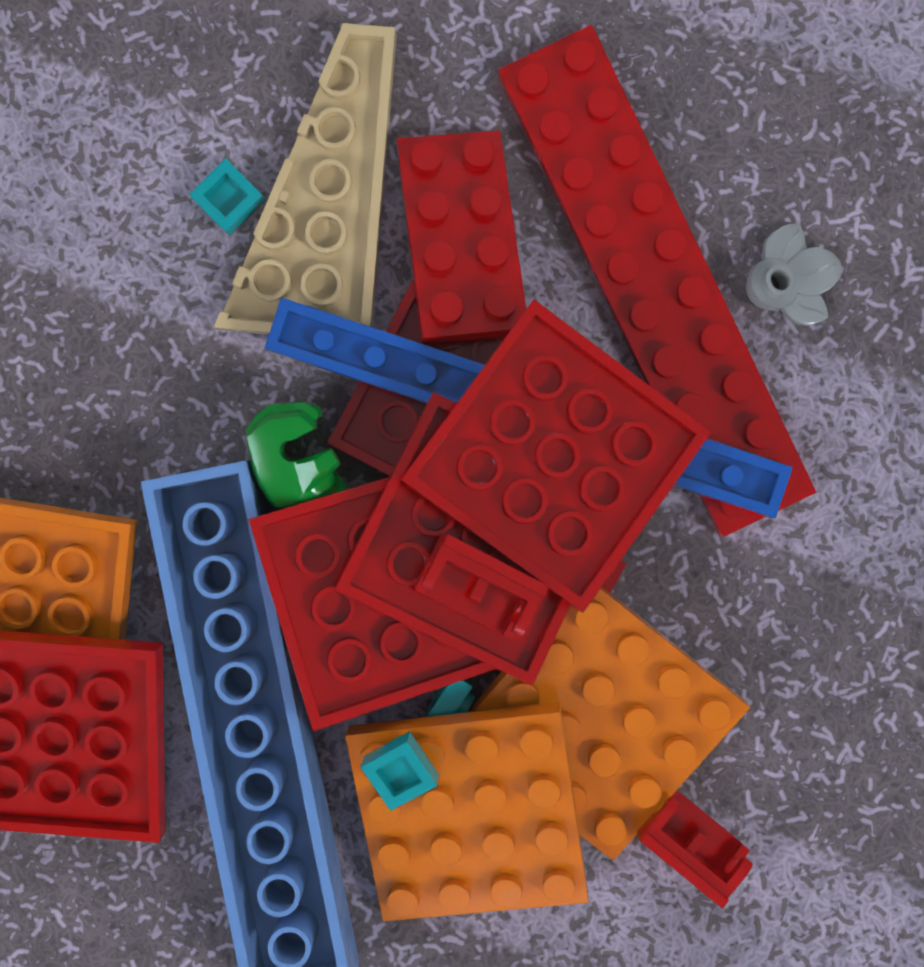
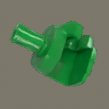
(287, 480)

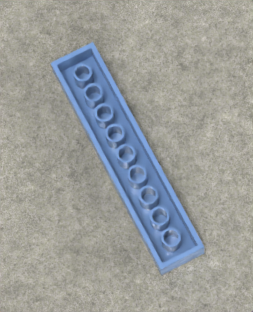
(248, 724)

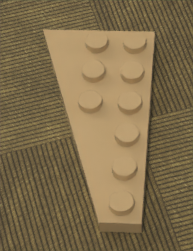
(326, 206)

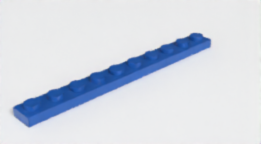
(420, 370)

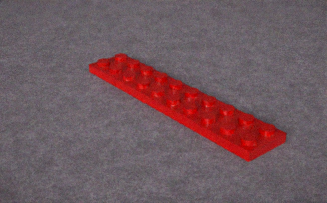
(646, 255)

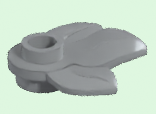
(800, 276)

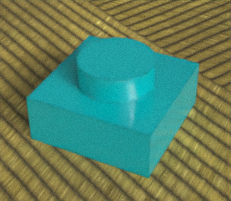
(227, 197)
(452, 699)
(400, 771)

